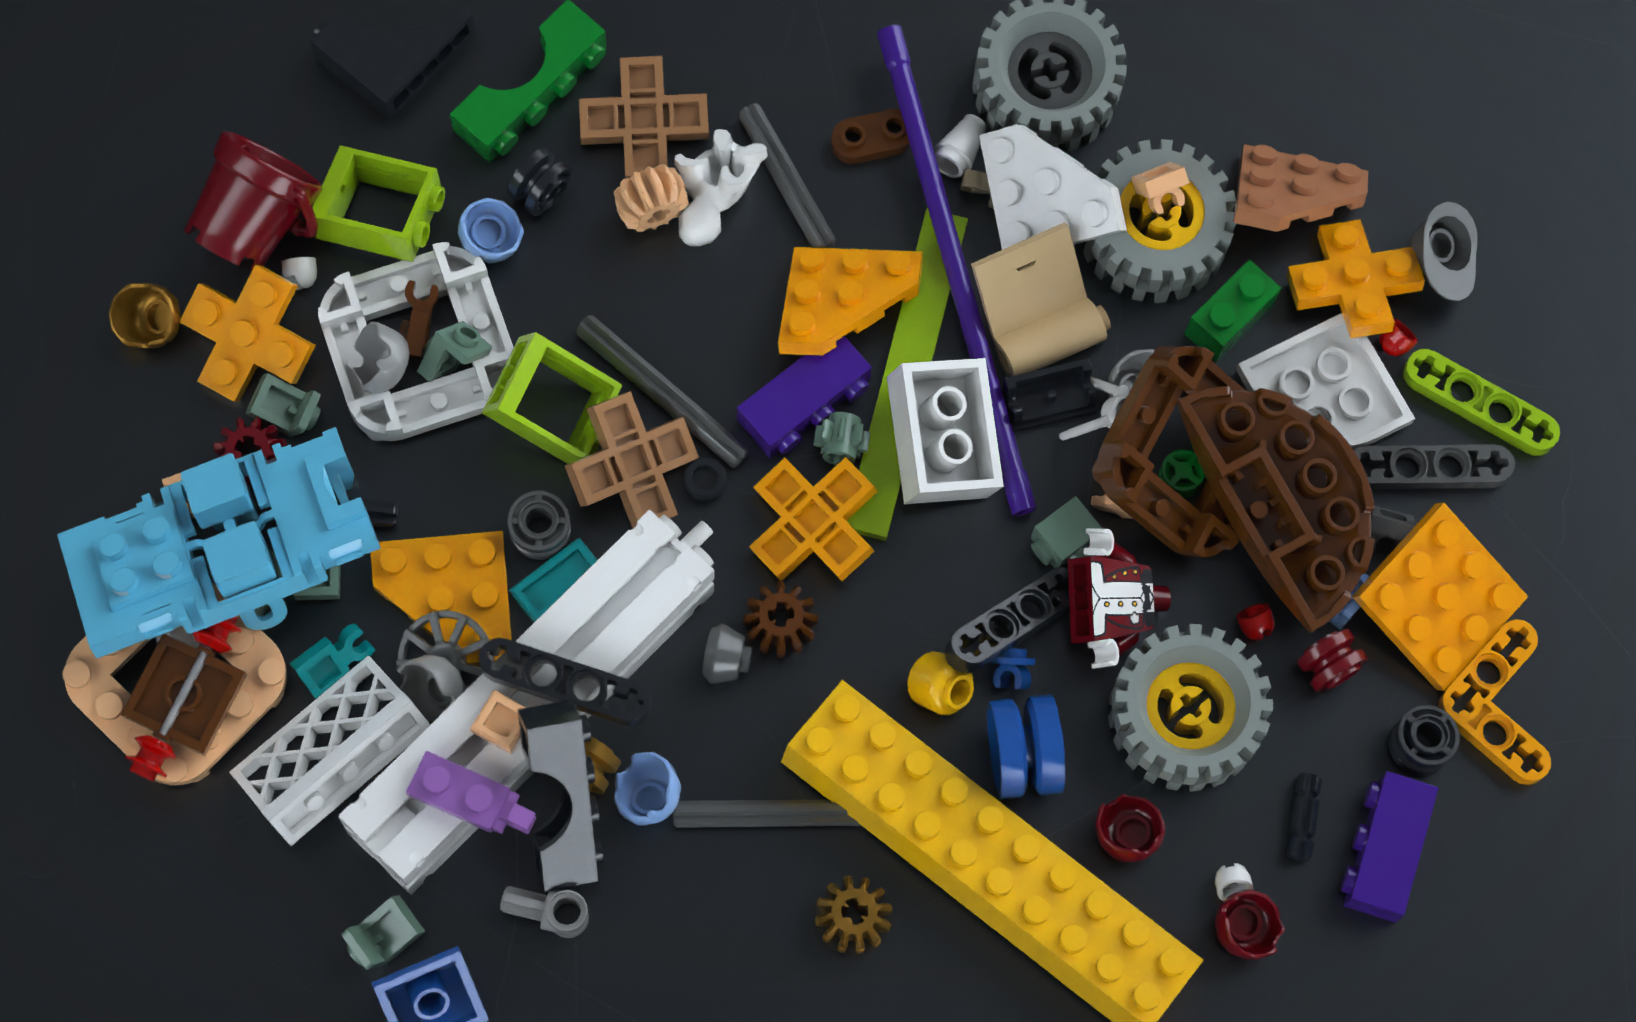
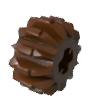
(765, 611)

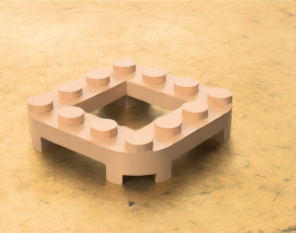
(103, 699)

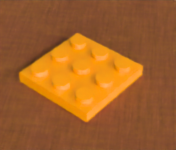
(1440, 596)

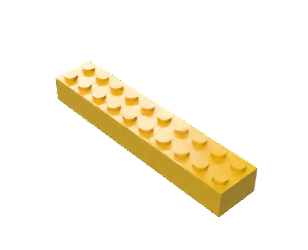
(989, 859)

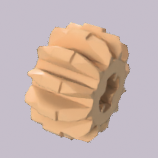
(651, 198)

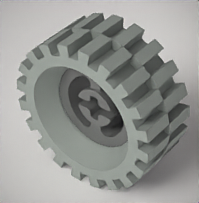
(1049, 39)

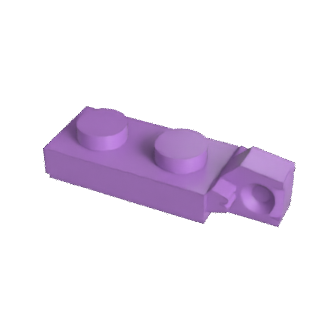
(468, 796)

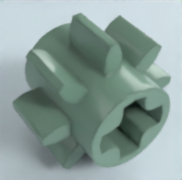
(841, 437)

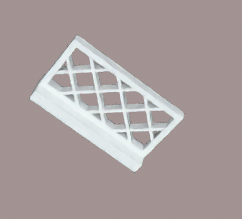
(343, 764)

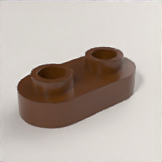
(875, 139)

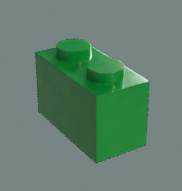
(1233, 310)

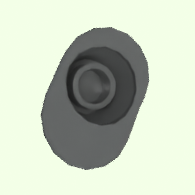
(1447, 250)

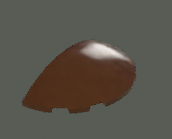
(1288, 494)

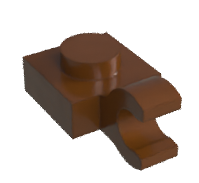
(417, 329)

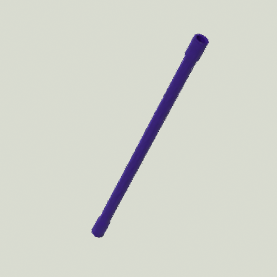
(898, 64)

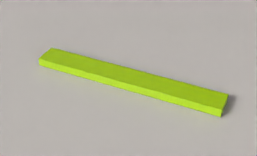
(912, 342)

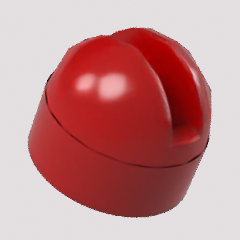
(1399, 340)
(1256, 621)

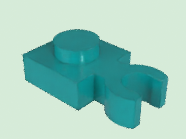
(328, 662)

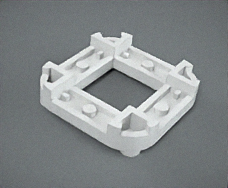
(382, 292)

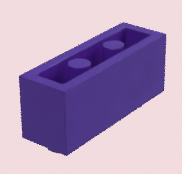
(803, 397)
(1389, 846)

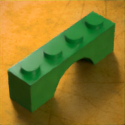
(495, 118)

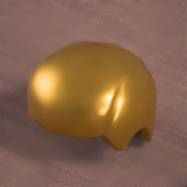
(144, 315)

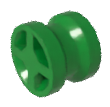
(1185, 467)

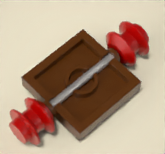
(182, 697)

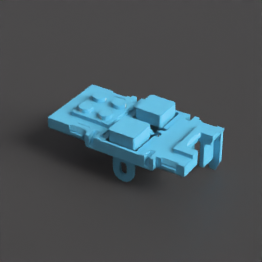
(139, 570)

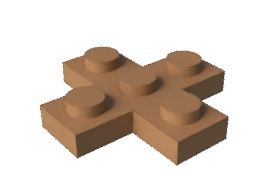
(643, 115)
(631, 459)

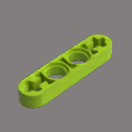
(1484, 395)

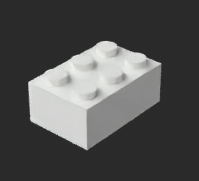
(944, 431)

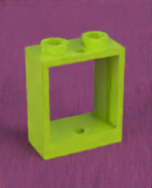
(338, 189)
(515, 378)

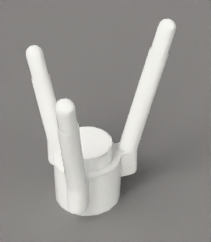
(1108, 413)

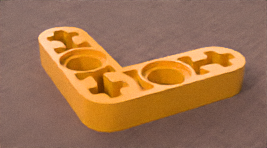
(1485, 711)

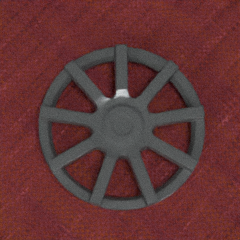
(448, 650)

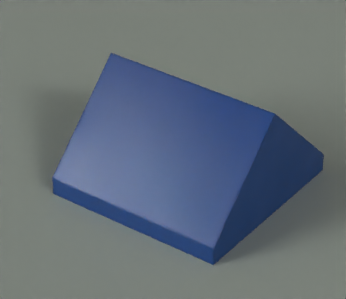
(431, 991)

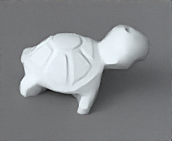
(715, 184)

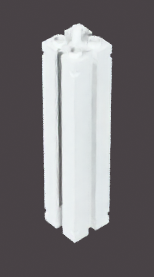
(605, 621)

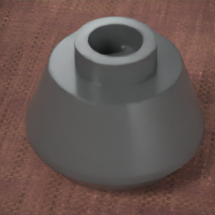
(725, 655)

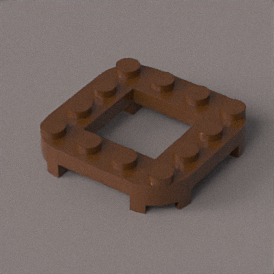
(1123, 456)

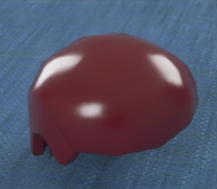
(1130, 828)
(1249, 925)

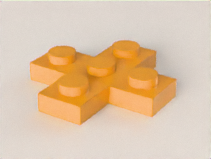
(1355, 278)
(247, 333)
(813, 519)

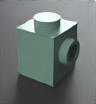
(1063, 534)

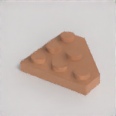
(1287, 187)

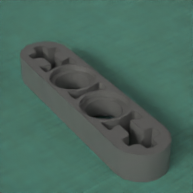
(1429, 473)

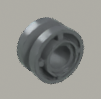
(539, 505)

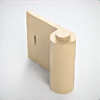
(1038, 302)

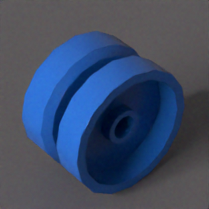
(1027, 746)

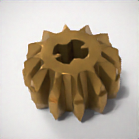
(863, 903)

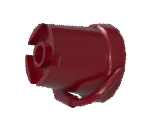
(252, 201)

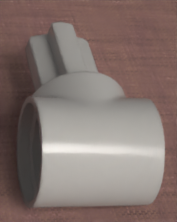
(543, 909)

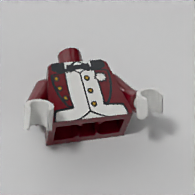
(1111, 598)

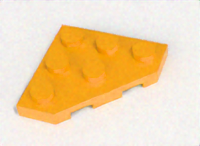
(842, 292)
(448, 574)

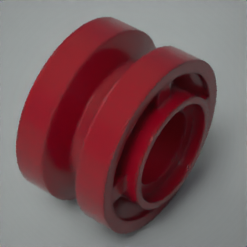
(1332, 660)

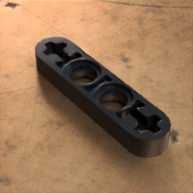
(1011, 615)
(567, 675)

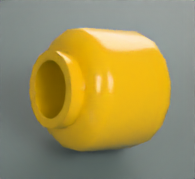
(938, 686)

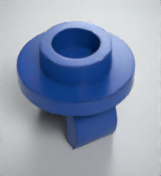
(1013, 662)

